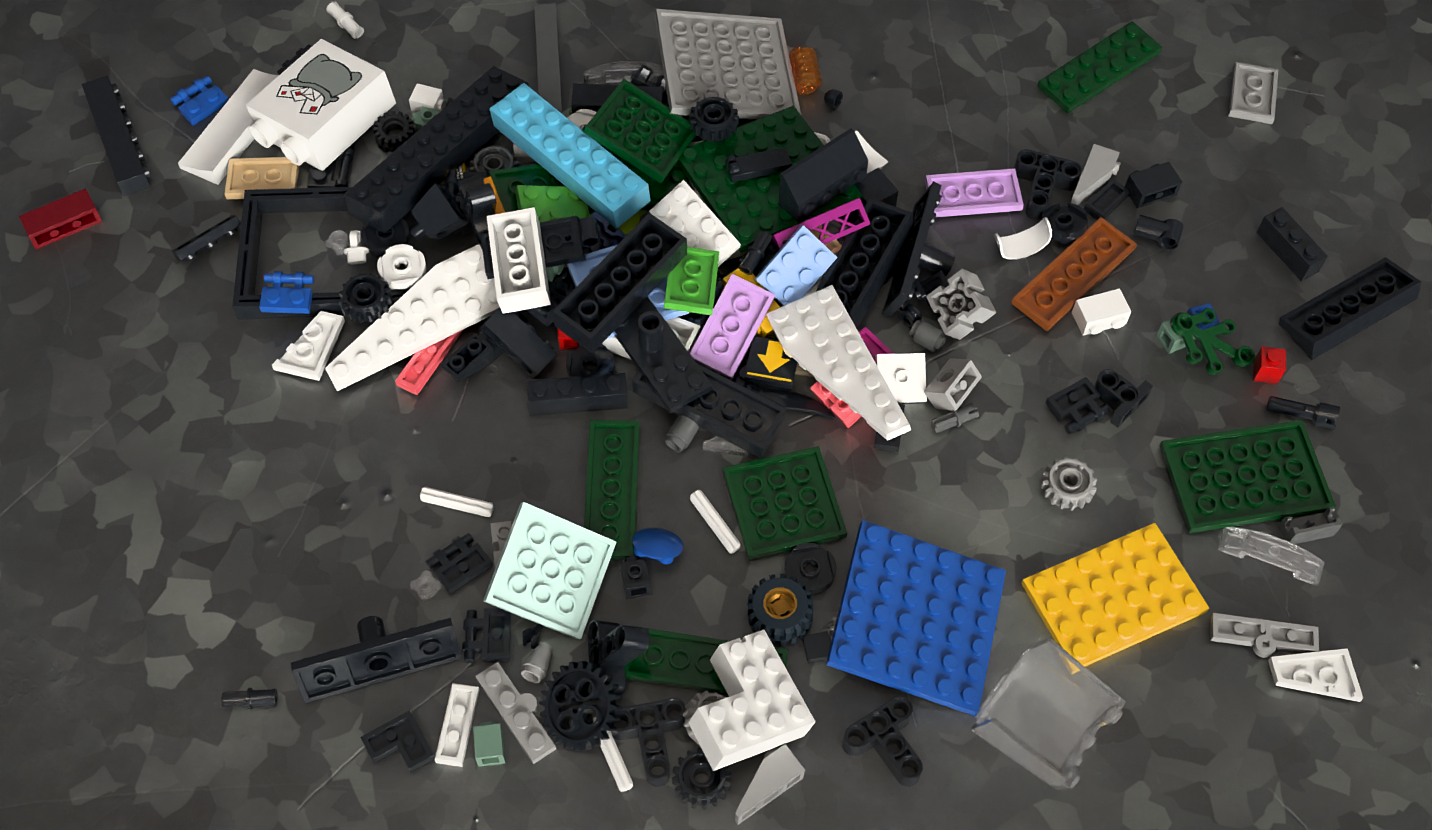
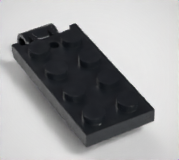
(561, 241)

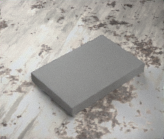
(1253, 93)

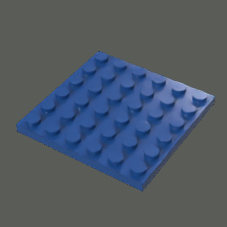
(917, 618)

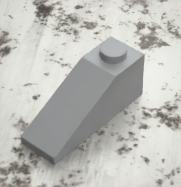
(1096, 173)
(774, 776)

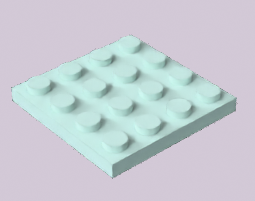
(550, 571)

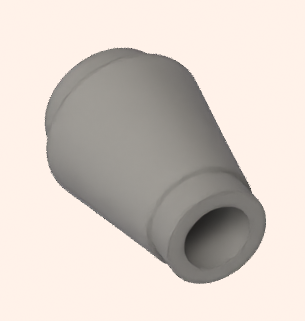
(537, 663)

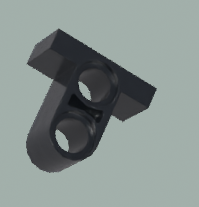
(1119, 389)

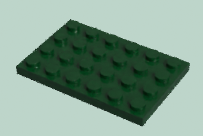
(1246, 476)

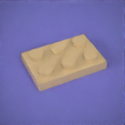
(259, 174)

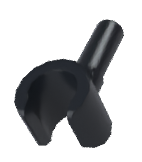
(531, 635)

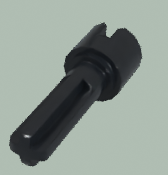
(1322, 414)

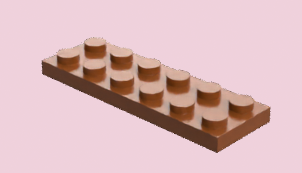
(1073, 274)

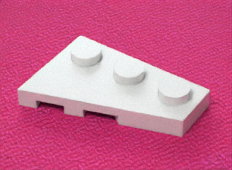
(312, 350)
(1318, 672)

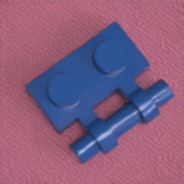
(202, 105)
(286, 299)

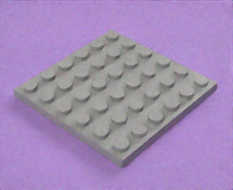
(727, 59)

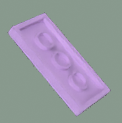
(977, 192)
(731, 326)

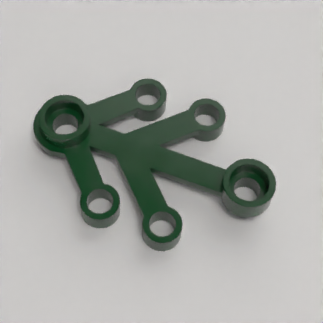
(1208, 340)

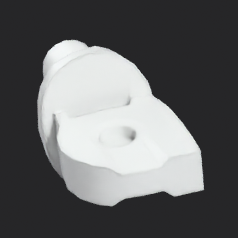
(357, 252)

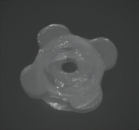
(335, 238)
(429, 591)

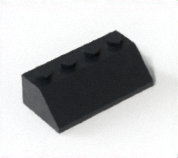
(822, 175)

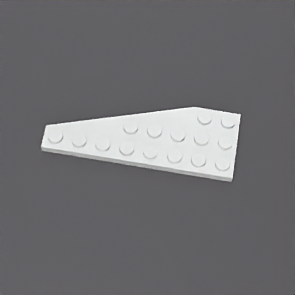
(436, 307)
(829, 346)

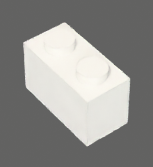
(1101, 312)

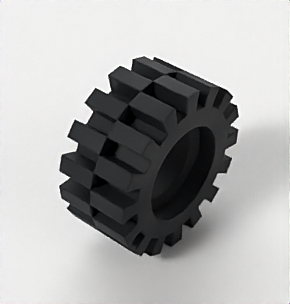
(389, 123)

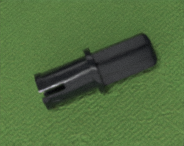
(755, 252)
(249, 698)

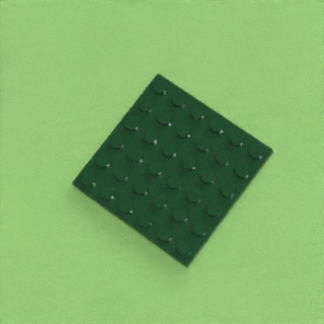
(754, 203)

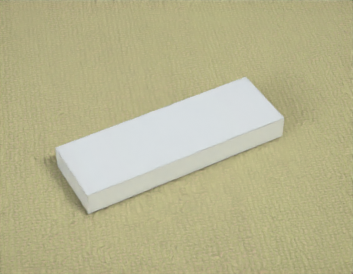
(457, 725)

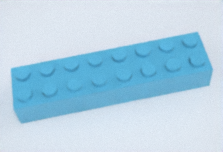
(570, 155)

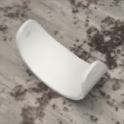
(1025, 242)

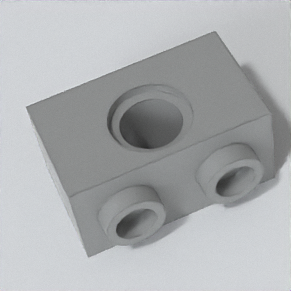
(952, 384)

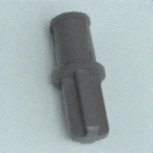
(954, 418)

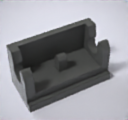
(1309, 527)

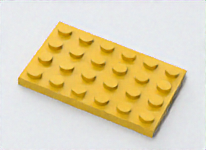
(1115, 595)

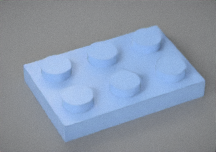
(796, 267)

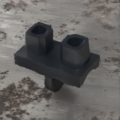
(642, 76)

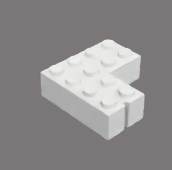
(761, 704)

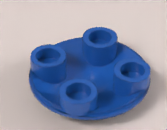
(657, 544)

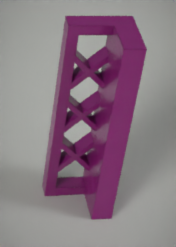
(824, 218)

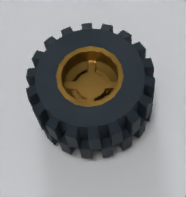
(780, 609)

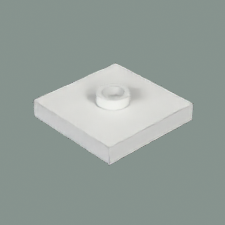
(904, 375)

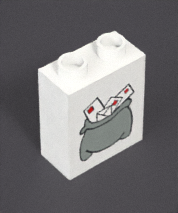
(320, 105)

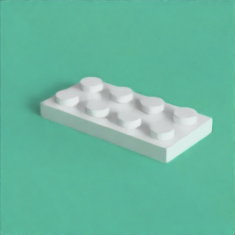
(695, 221)

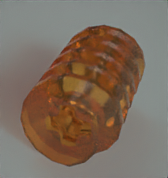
(805, 70)

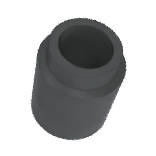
(927, 335)
(681, 433)

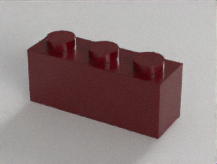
(60, 218)

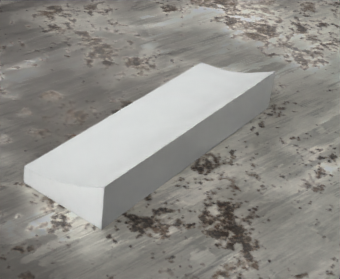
(227, 133)

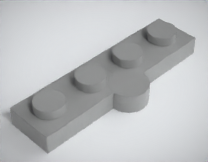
(1264, 635)
(516, 712)

